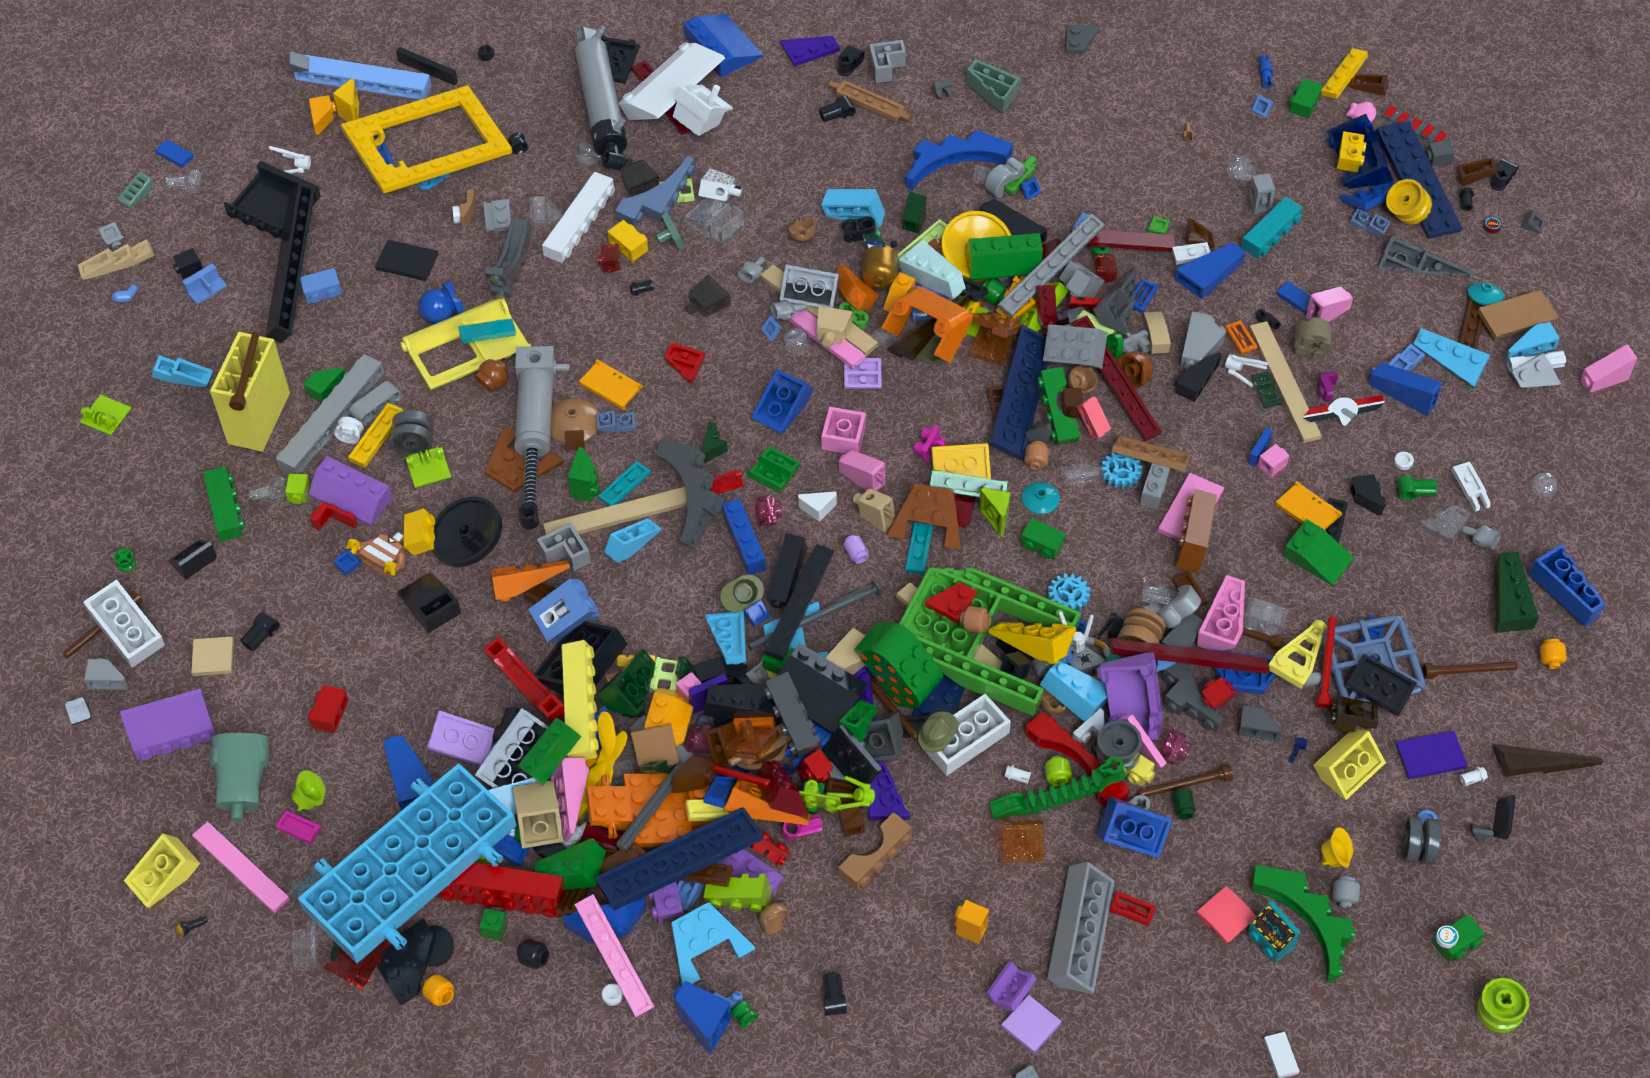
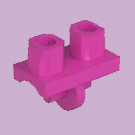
(932, 439)

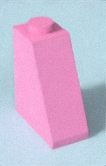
(1329, 304)
(1609, 370)
(863, 470)

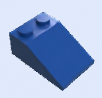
(782, 401)
(1134, 827)

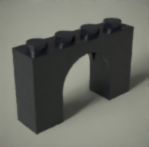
(734, 672)

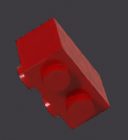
(1219, 693)
(328, 709)
(815, 768)

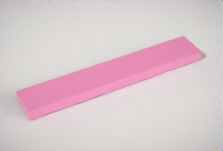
(844, 351)
(241, 867)
(614, 955)

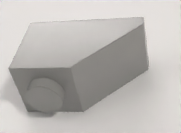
(104, 675)

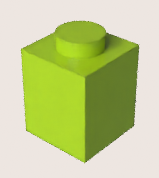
(297, 488)

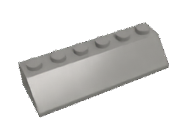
(1081, 928)

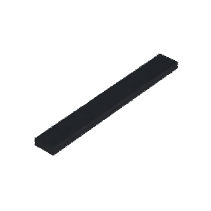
(799, 602)

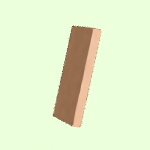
(1517, 314)
(1151, 453)

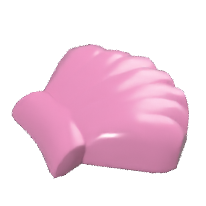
(1359, 109)

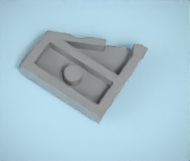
(1535, 373)

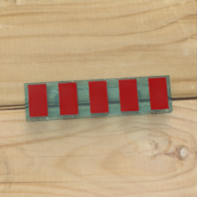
(1422, 129)

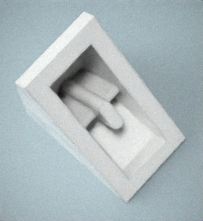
(817, 504)

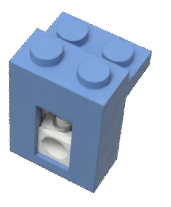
(578, 604)

